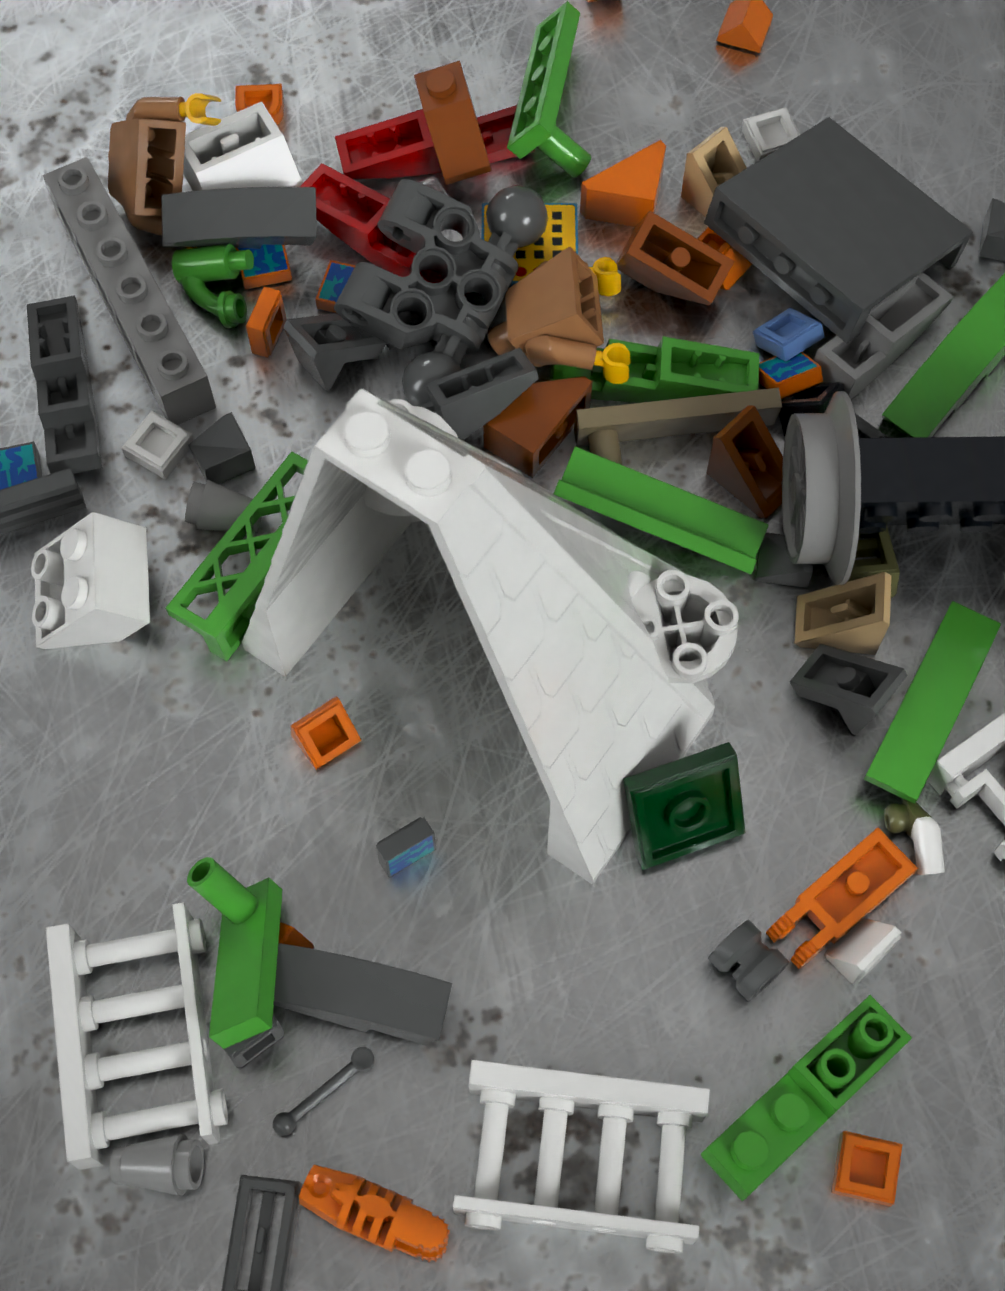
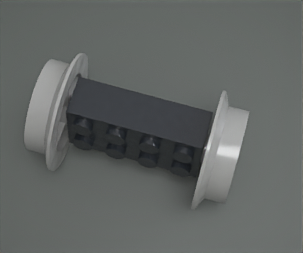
(859, 485)

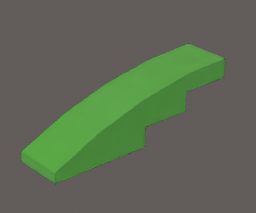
(953, 368)
(672, 372)
(932, 702)

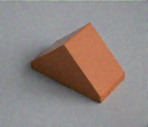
(626, 189)

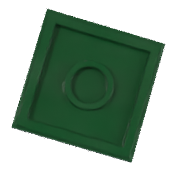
(685, 805)

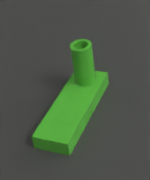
(245, 951)

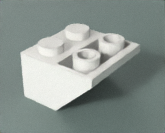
(240, 153)
(91, 584)

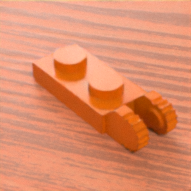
(845, 894)

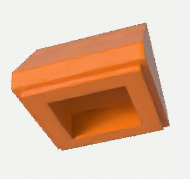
(746, 24)
(325, 733)

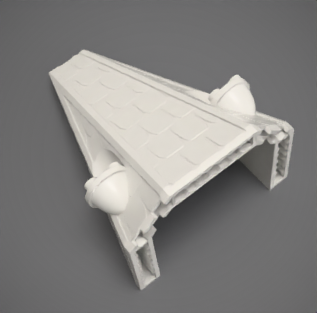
(581, 627)

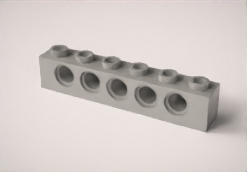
(130, 292)

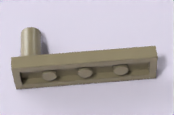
(607, 426)

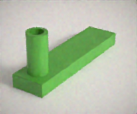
(542, 94)

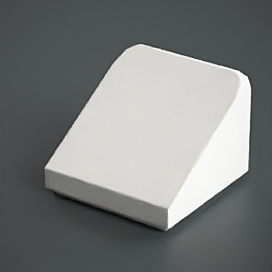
(862, 948)

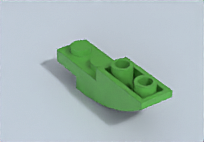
(805, 1097)

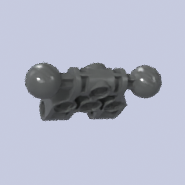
(415, 221)

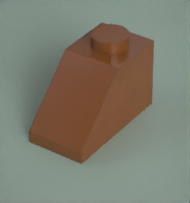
(452, 122)
(673, 261)
(537, 422)

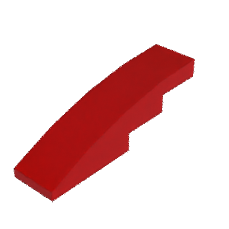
(406, 149)
(352, 215)

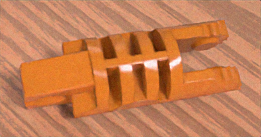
(374, 1213)

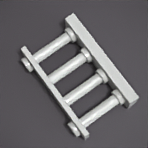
(78, 1014)
(616, 1103)

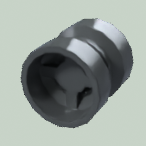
(748, 960)

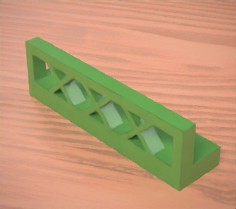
(662, 510)
(230, 618)

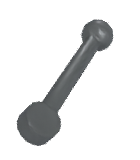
(361, 1060)

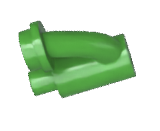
(212, 263)

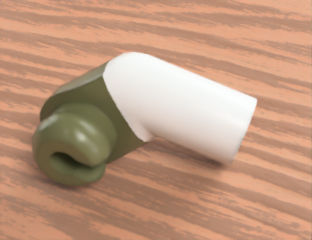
(922, 830)

